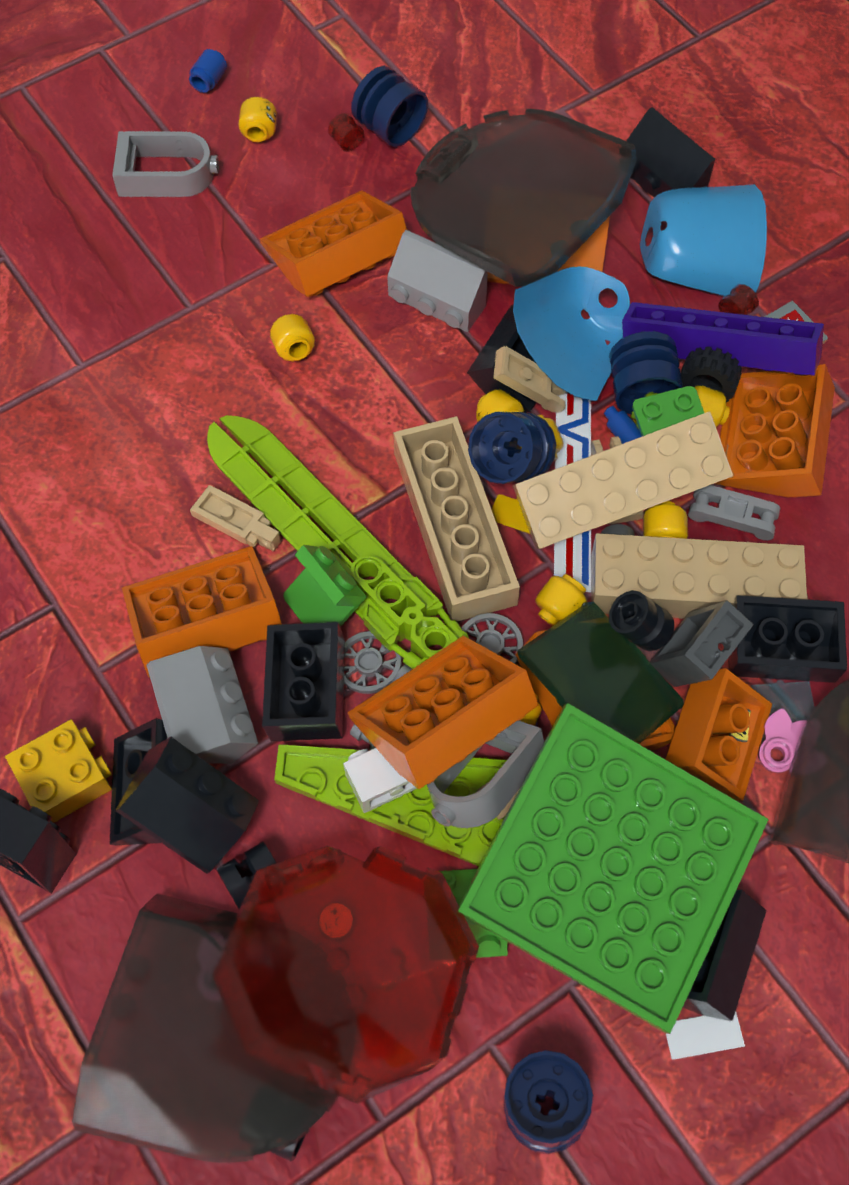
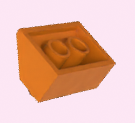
(703, 729)

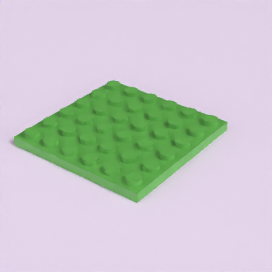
(614, 868)

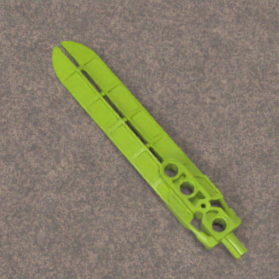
(388, 622)

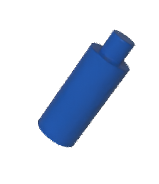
(621, 425)

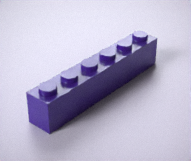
(750, 339)

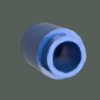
(207, 70)

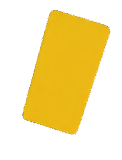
(508, 513)

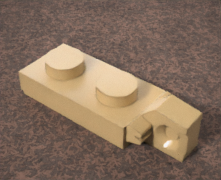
(235, 519)

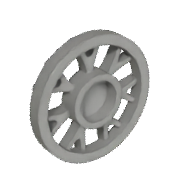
(493, 639)
(369, 664)

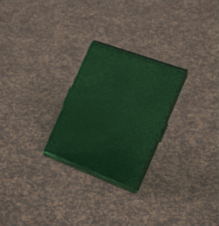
(601, 674)

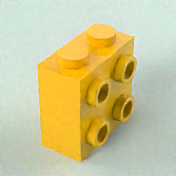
(60, 770)

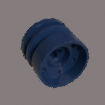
(389, 106)
(643, 365)
(495, 448)
(544, 1076)

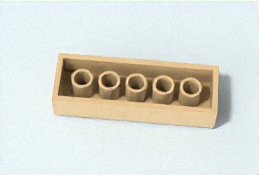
(623, 480)
(455, 520)
(693, 572)

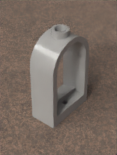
(162, 144)
(470, 811)

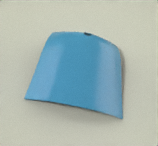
(710, 237)
(560, 339)

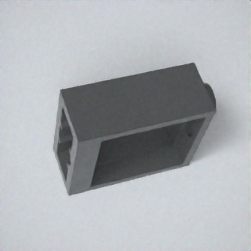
(693, 648)

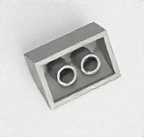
(437, 282)
(203, 703)

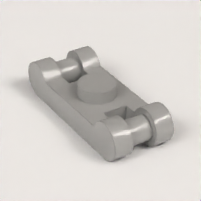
(735, 511)

